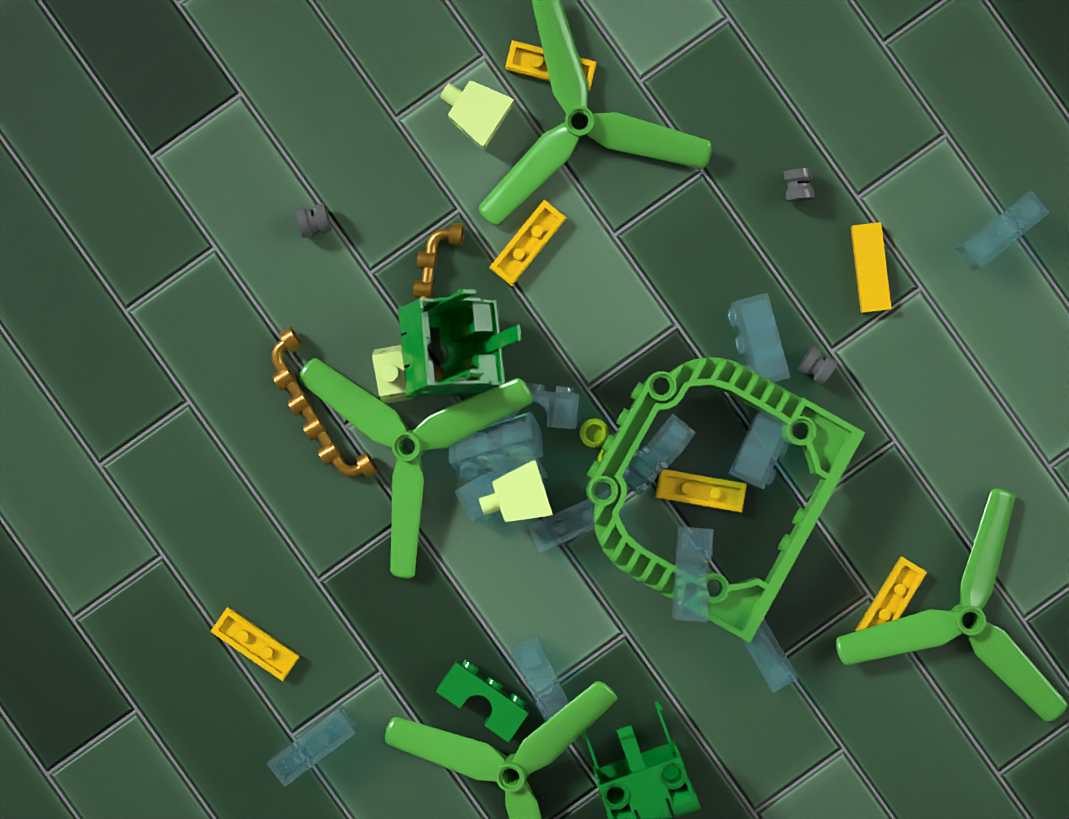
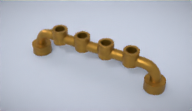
(428, 260)
(301, 404)

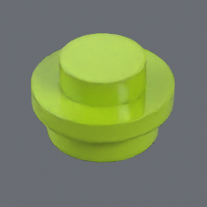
(594, 433)

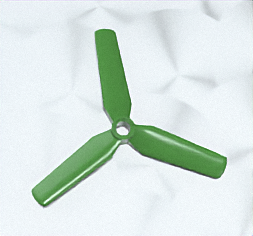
(610, 130)
(386, 427)
(938, 627)
(486, 763)

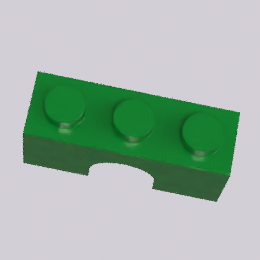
(464, 681)

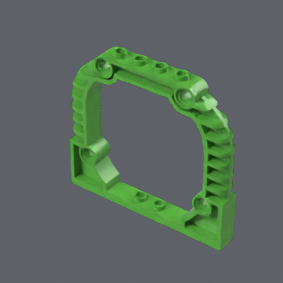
(826, 445)

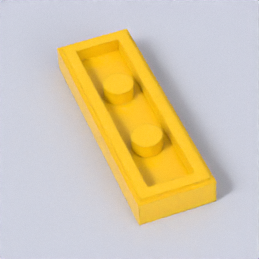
(530, 61)
(527, 242)
(871, 267)
(701, 490)
(894, 594)
(255, 643)

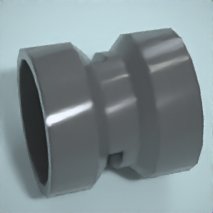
(800, 191)
(313, 220)
(815, 364)

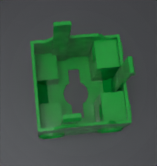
(471, 339)
(647, 782)

